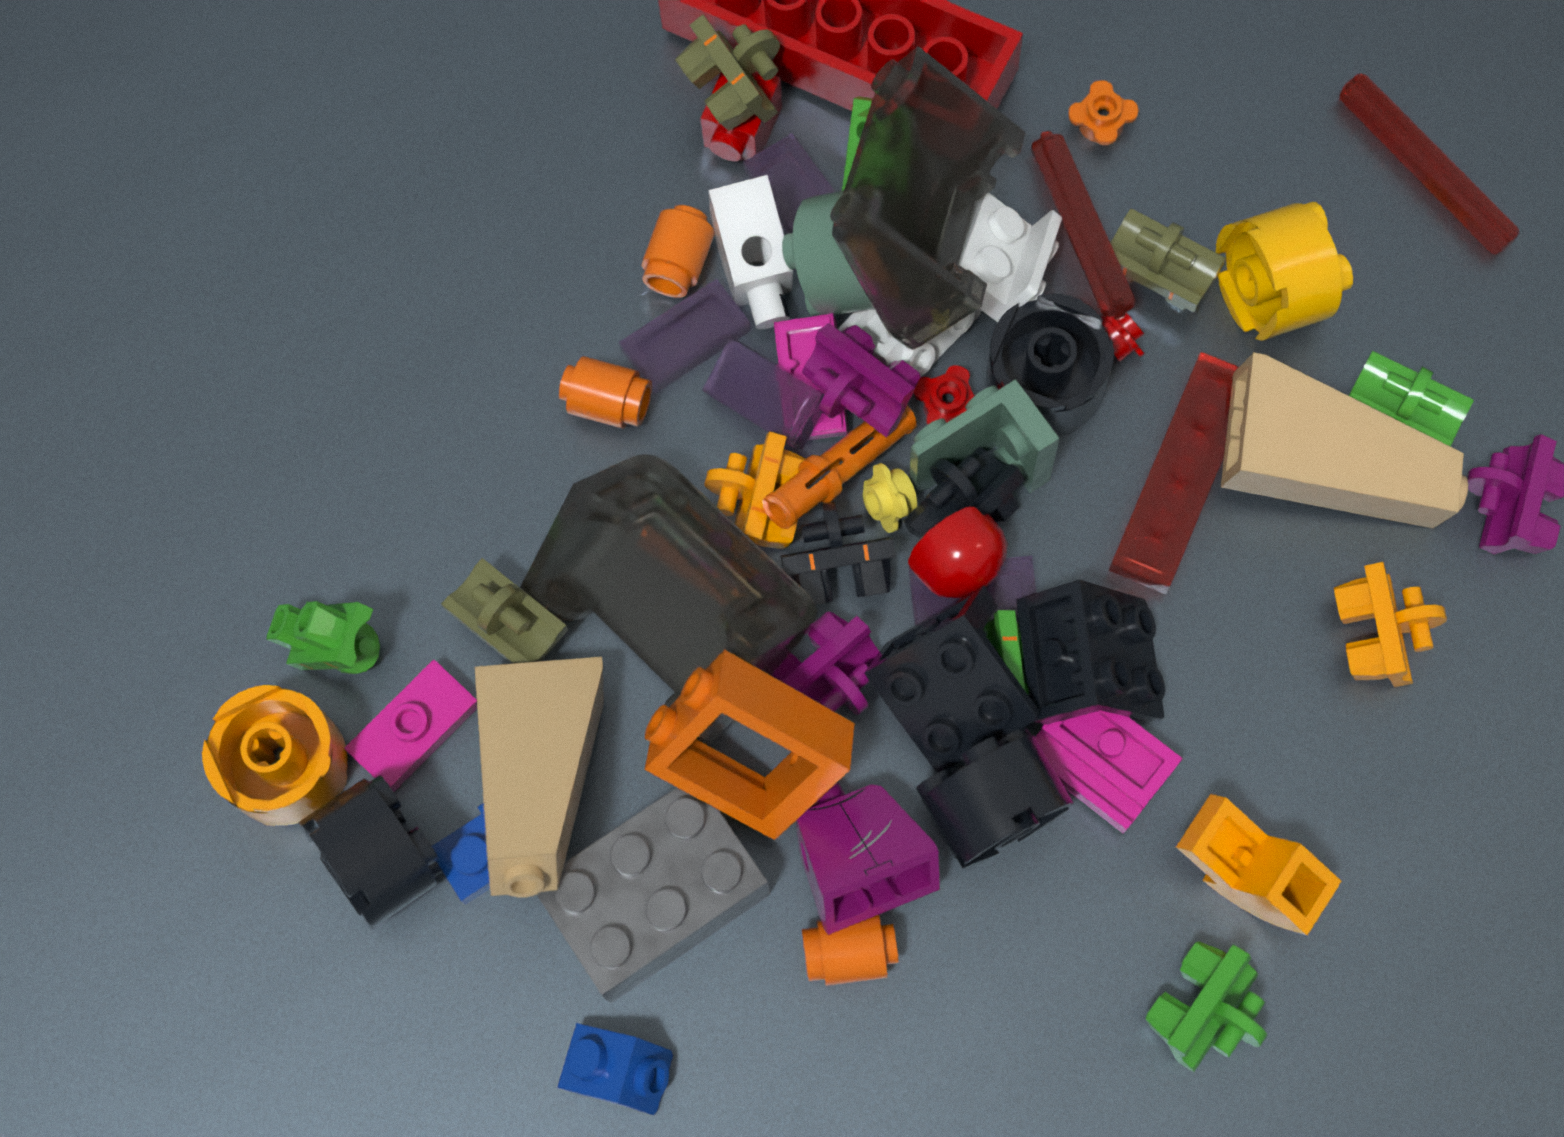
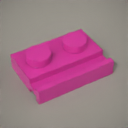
(1108, 763)

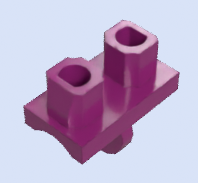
(857, 380)
(1513, 497)
(837, 666)

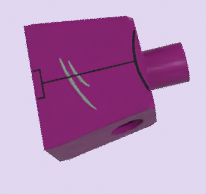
(863, 856)

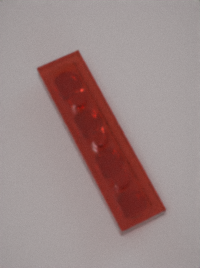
(1178, 479)

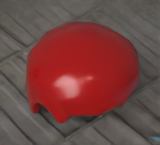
(960, 554)

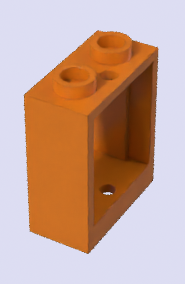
(770, 804)

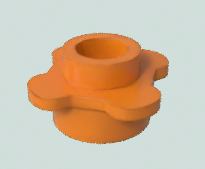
(1097, 127)

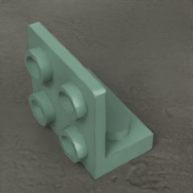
(991, 420)

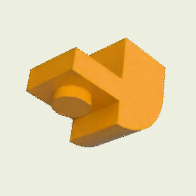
(1257, 871)

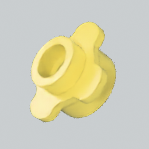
(889, 496)

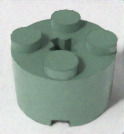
(819, 262)

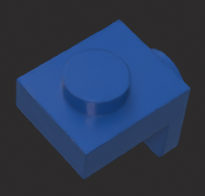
(616, 1068)

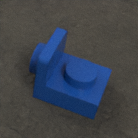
(465, 859)

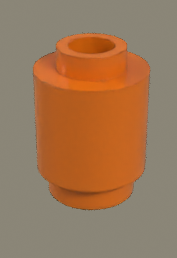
(677, 251)
(605, 393)
(850, 953)

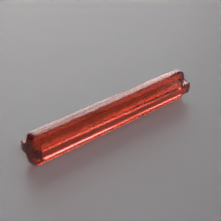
(1429, 164)
(1083, 226)

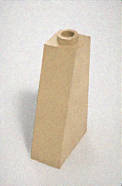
(1333, 452)
(534, 761)

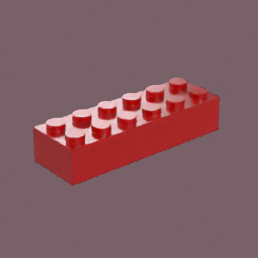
(843, 44)

